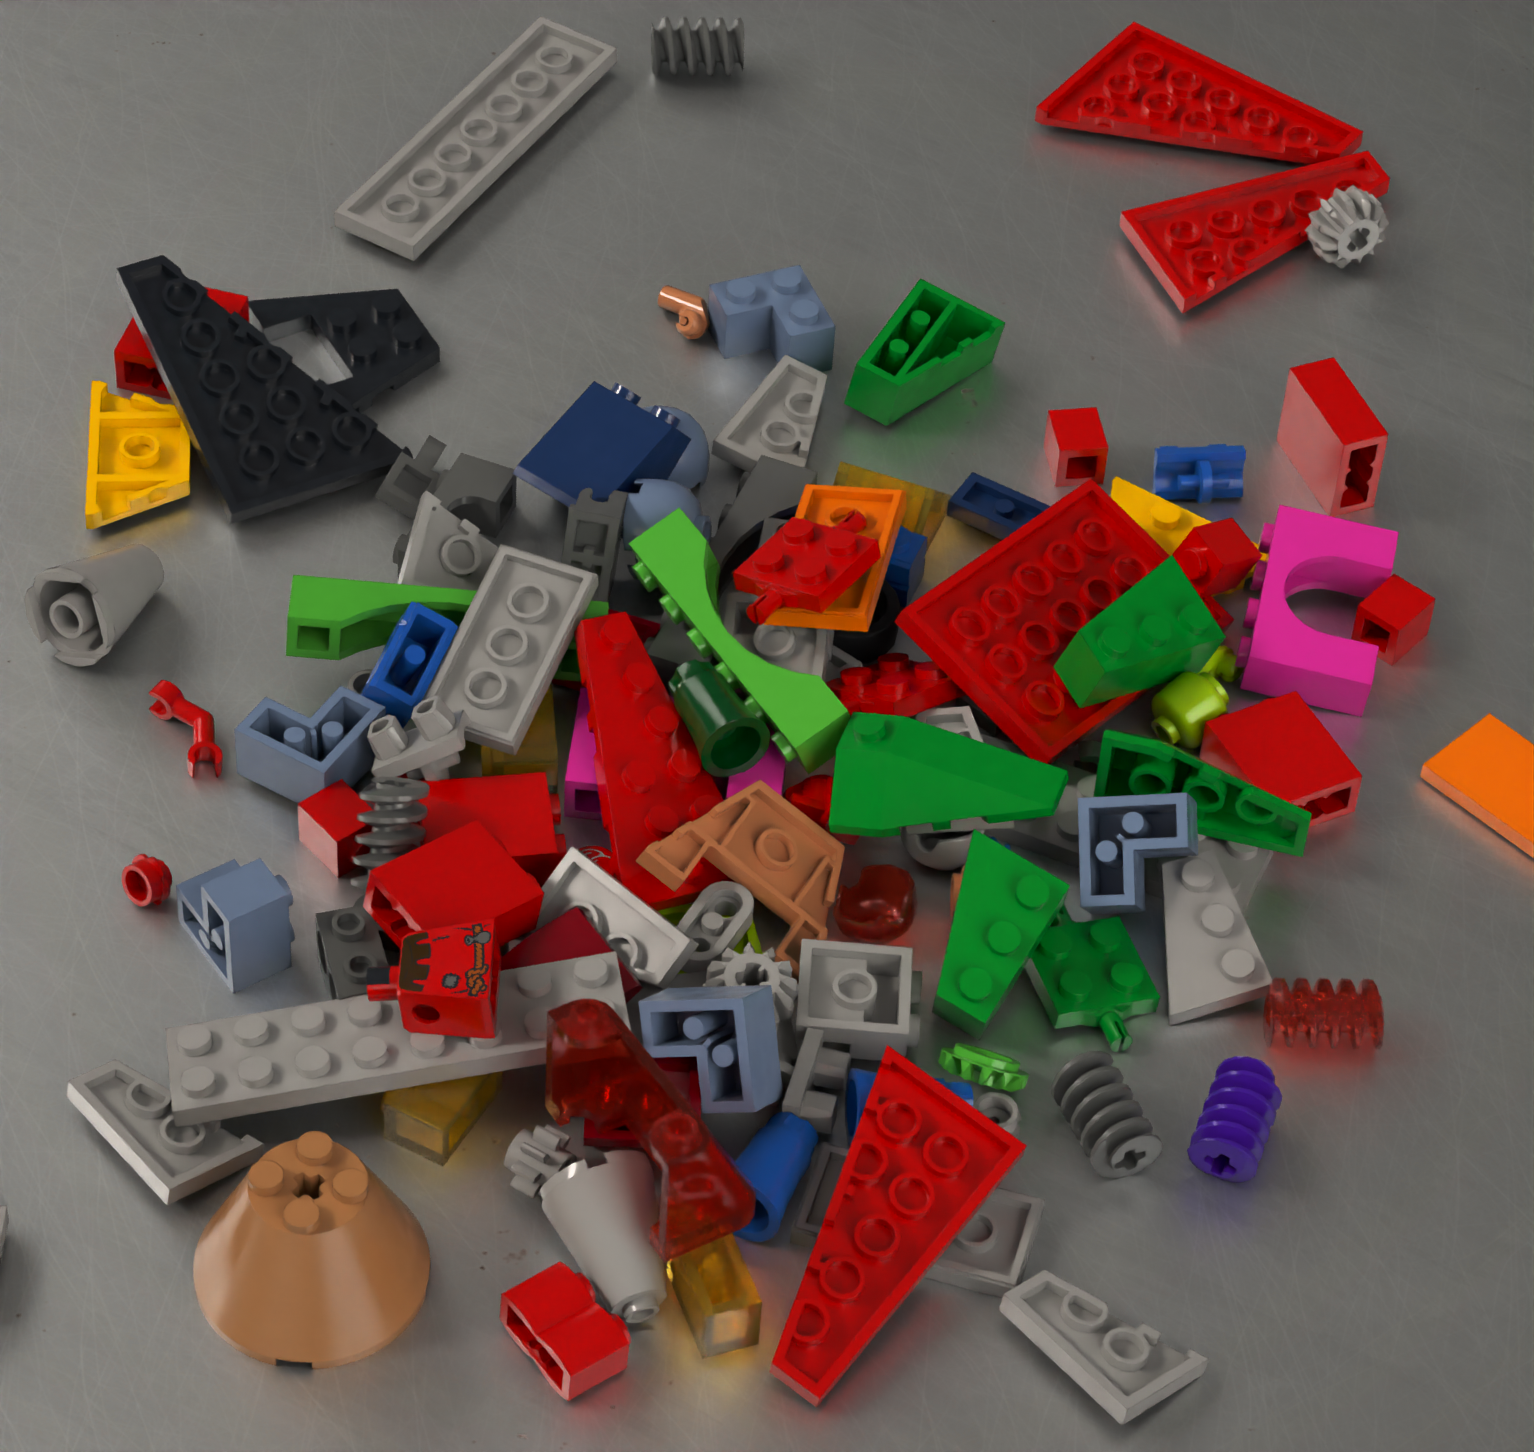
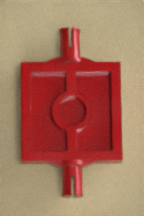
(806, 565)
(894, 686)

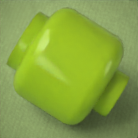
(1185, 707)

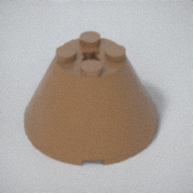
(311, 1259)

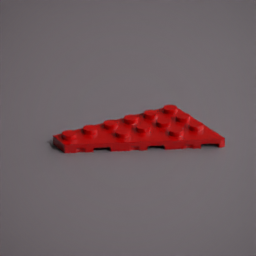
(1177, 96)

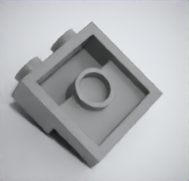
(784, 646)
(859, 996)

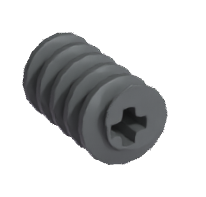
(697, 45)
(391, 821)
(1105, 1116)

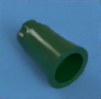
(721, 725)

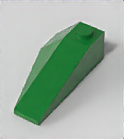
(914, 773)
(1225, 804)

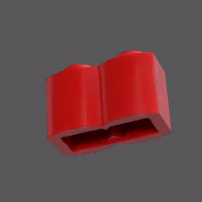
(565, 1330)

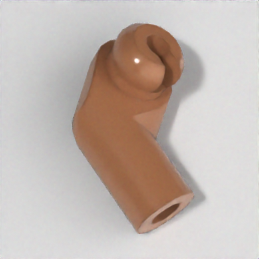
(689, 307)

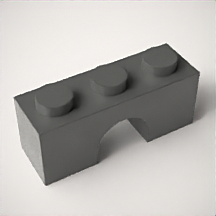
(472, 491)

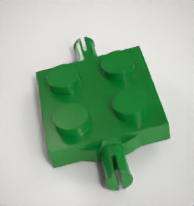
(1091, 977)

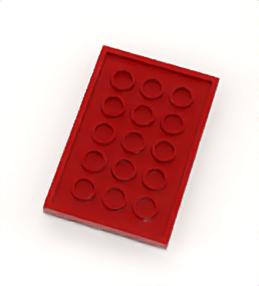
(1021, 604)

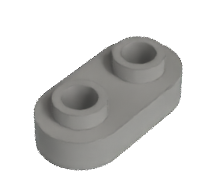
(709, 929)

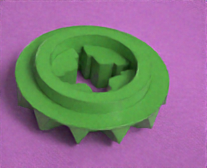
(983, 1067)

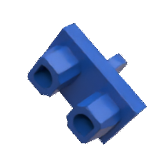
(1198, 472)

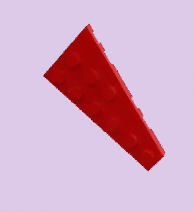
(1227, 232)
(643, 758)
(901, 1199)

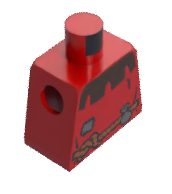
(444, 980)

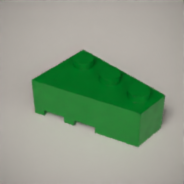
(921, 353)
(1141, 639)
(995, 929)

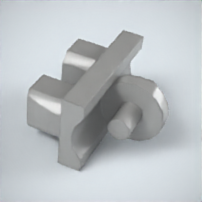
(423, 750)
(813, 1067)

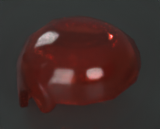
(878, 906)

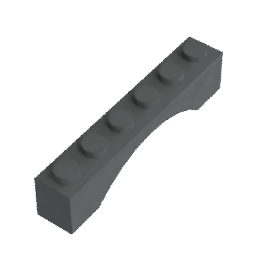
(768, 491)

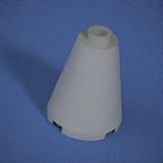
(92, 601)
(606, 1227)

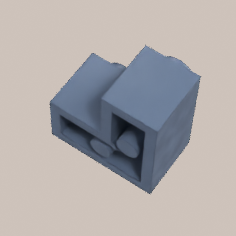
(773, 313)
(304, 753)
(1119, 835)
(239, 921)
(730, 1036)

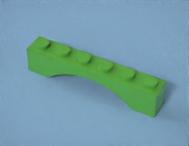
(349, 616)
(794, 704)

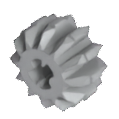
(1347, 226)
(757, 969)

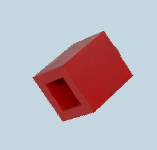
(1075, 446)
(1216, 556)
(1393, 618)
(330, 825)

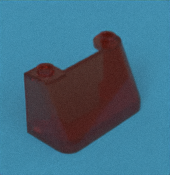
(610, 1078)

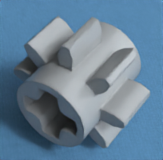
(537, 1158)

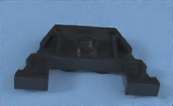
(367, 334)

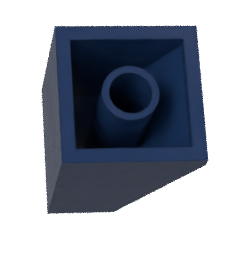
(603, 446)

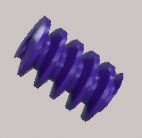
(1235, 1120)

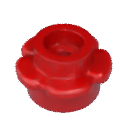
(147, 880)

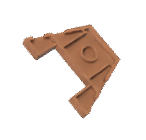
(768, 850)

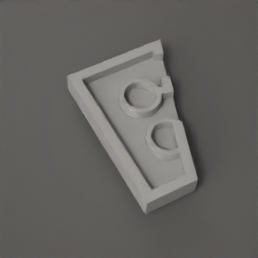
(444, 549)

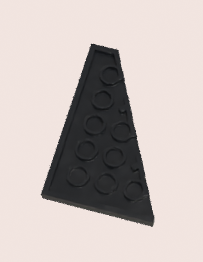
(250, 412)

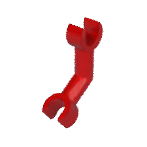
(173, 704)

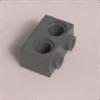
(346, 948)

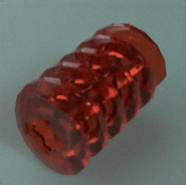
(1323, 1011)

